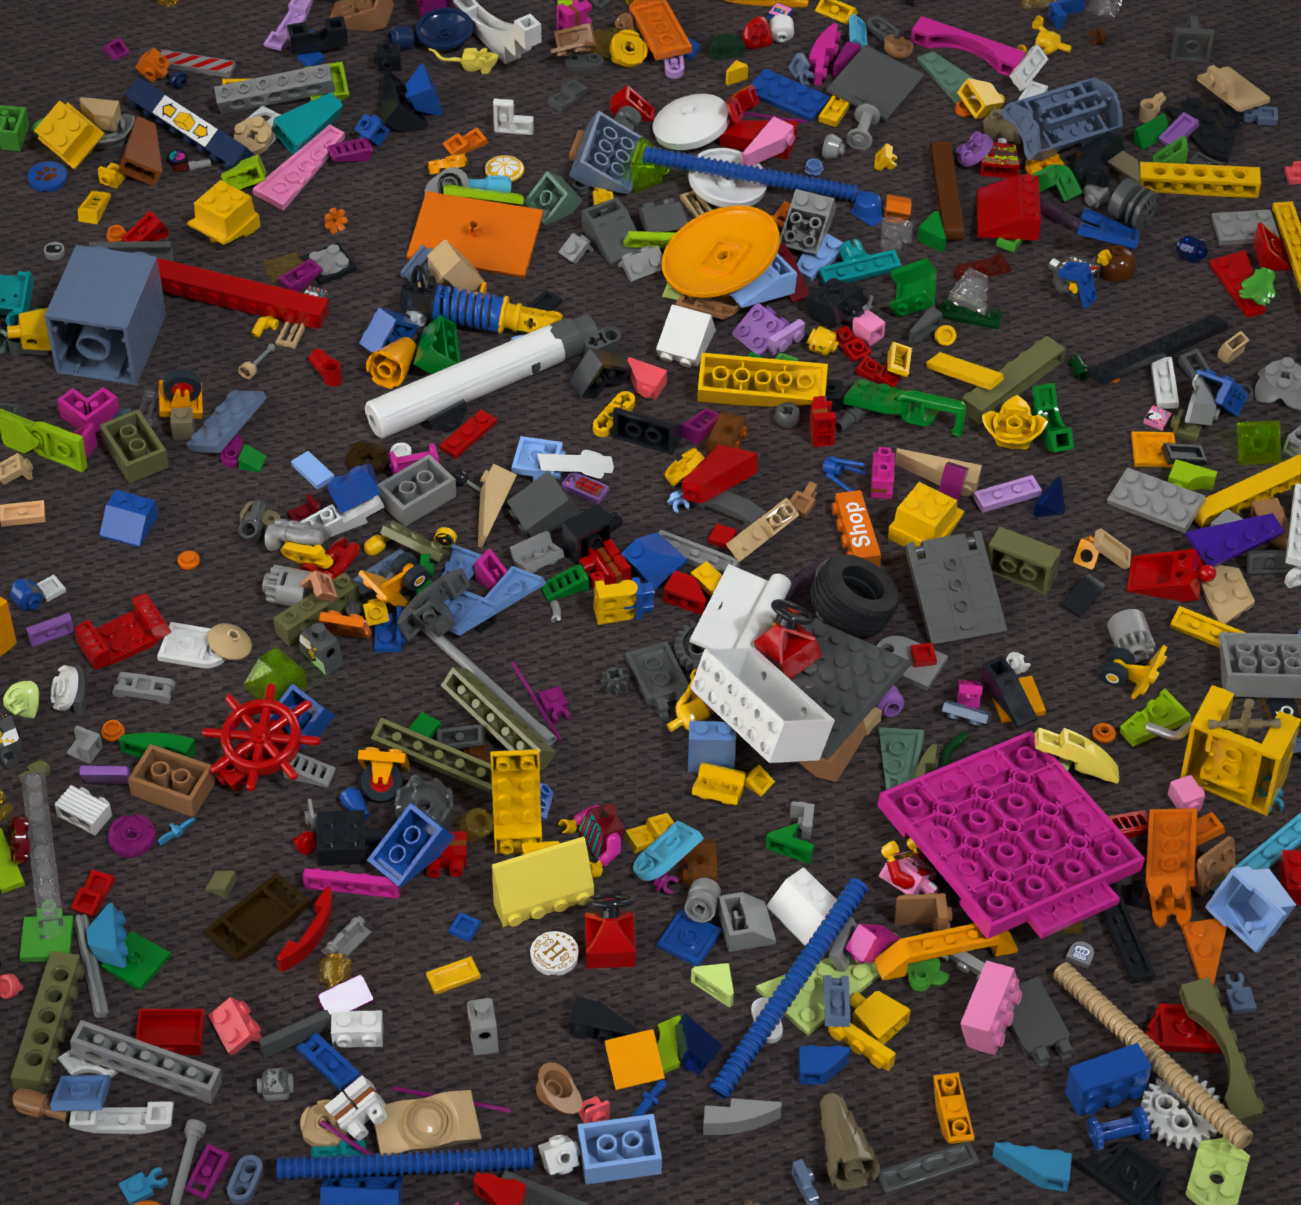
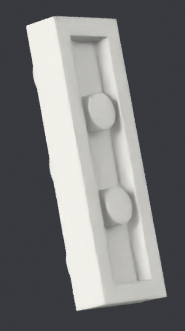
(1028, 67)
(1164, 383)

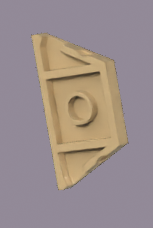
(1227, 594)

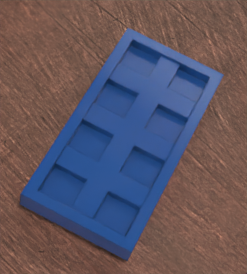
(789, 95)

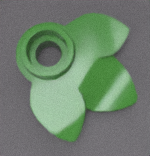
(925, 973)

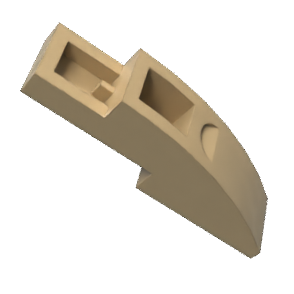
(762, 529)

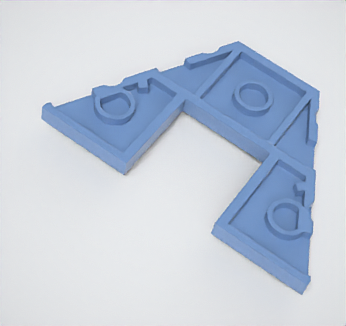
(473, 609)

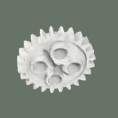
(1179, 1112)

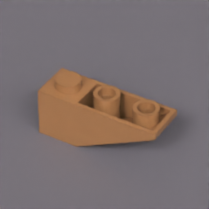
(1273, 506)

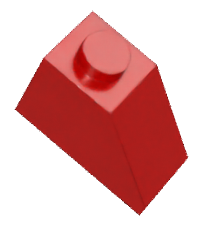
(629, 97)
(685, 593)

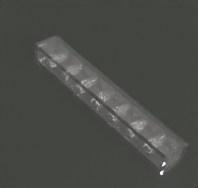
(42, 856)

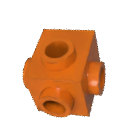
(153, 65)

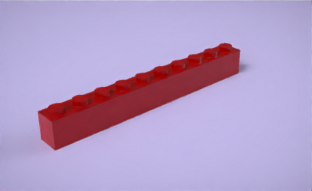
(242, 294)

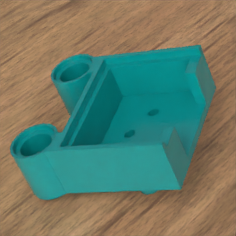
(15, 295)

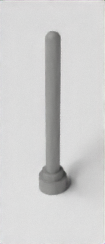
(194, 1131)

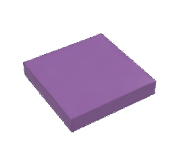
(105, 774)

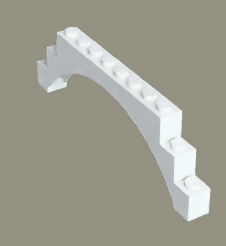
(499, 36)

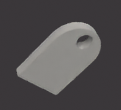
(918, 676)

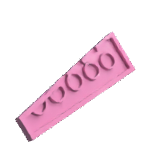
(292, 176)

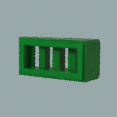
(574, 587)

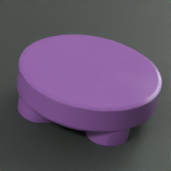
(974, 149)

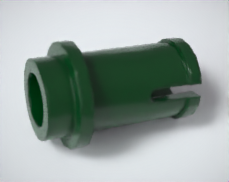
(1081, 370)

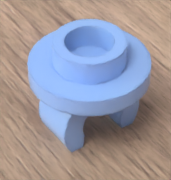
(676, 499)

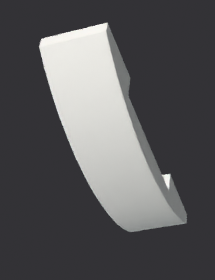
(124, 1119)

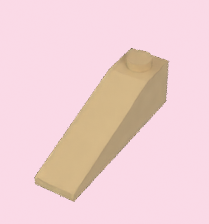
(932, 468)
(492, 496)

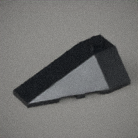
(395, 108)

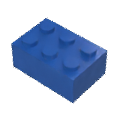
(1108, 1080)

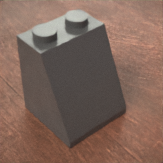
(542, 506)

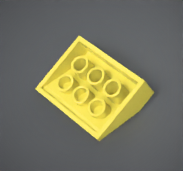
(542, 882)

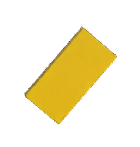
(453, 975)

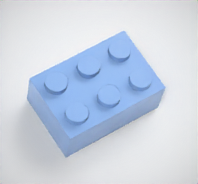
(619, 1149)

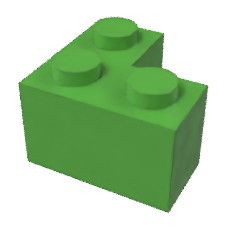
(13, 127)

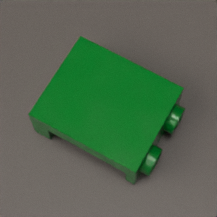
(914, 287)

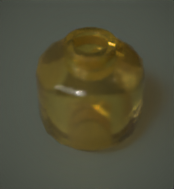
(477, 824)
(335, 969)

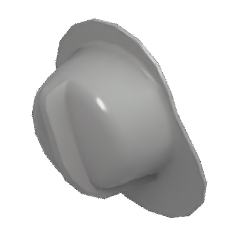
(449, 176)

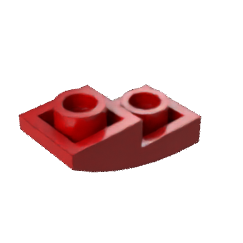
(851, 346)
(876, 373)

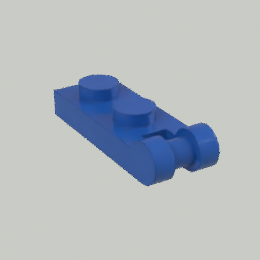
(328, 1062)

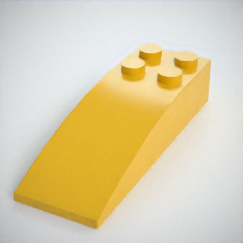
(759, 381)

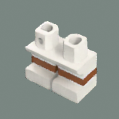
(357, 1108)

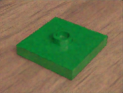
(142, 962)

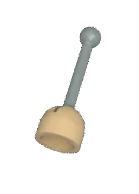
(250, 368)

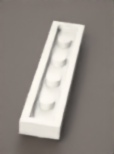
(1293, 553)

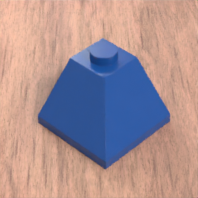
(423, 92)
(653, 558)

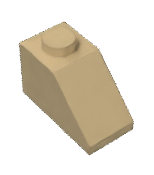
(101, 112)

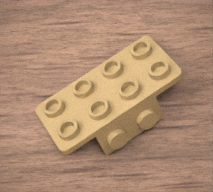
(1233, 88)

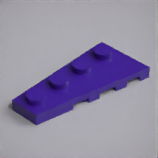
(1229, 540)

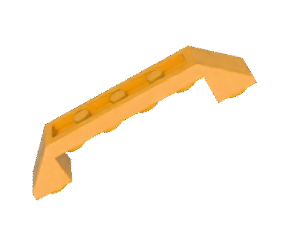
(895, 959)

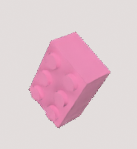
(991, 1008)

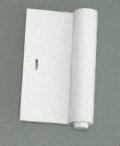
(744, 610)

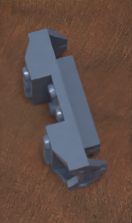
(1064, 117)

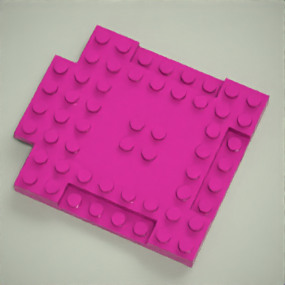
(1015, 838)

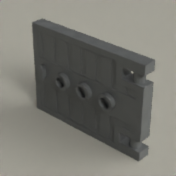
(955, 589)

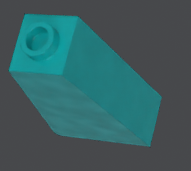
(305, 122)

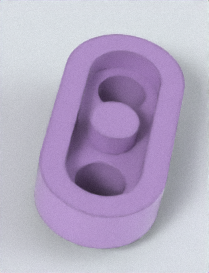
(674, 66)

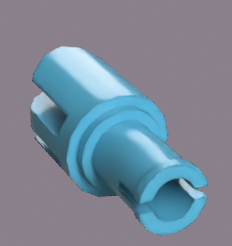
(492, 182)

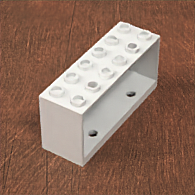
(762, 707)

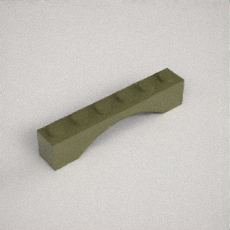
(1203, 1007)

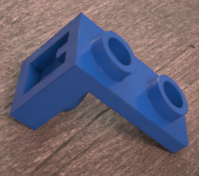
(1060, 8)
(1082, 274)

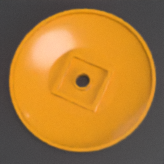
(720, 251)

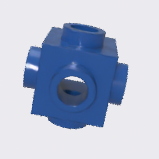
(372, 129)

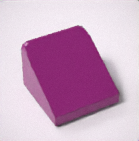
(116, 49)

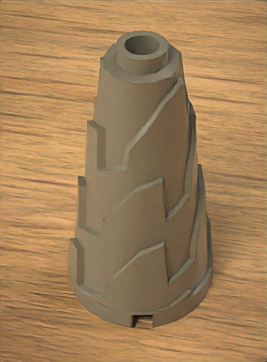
(846, 1146)

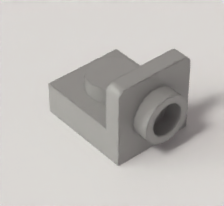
(804, 813)

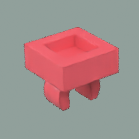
(1293, 173)

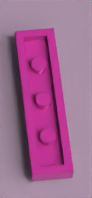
(350, 883)

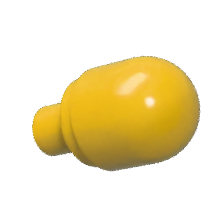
(375, 545)

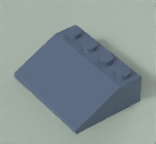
(605, 155)

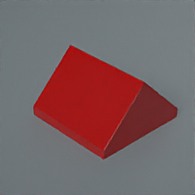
(1270, 249)

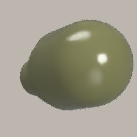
(38, 766)

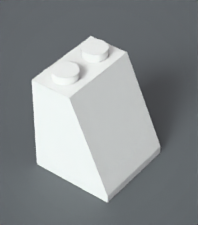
(685, 336)

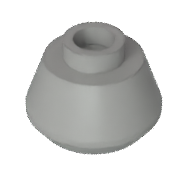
(833, 147)

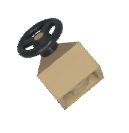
(447, 268)

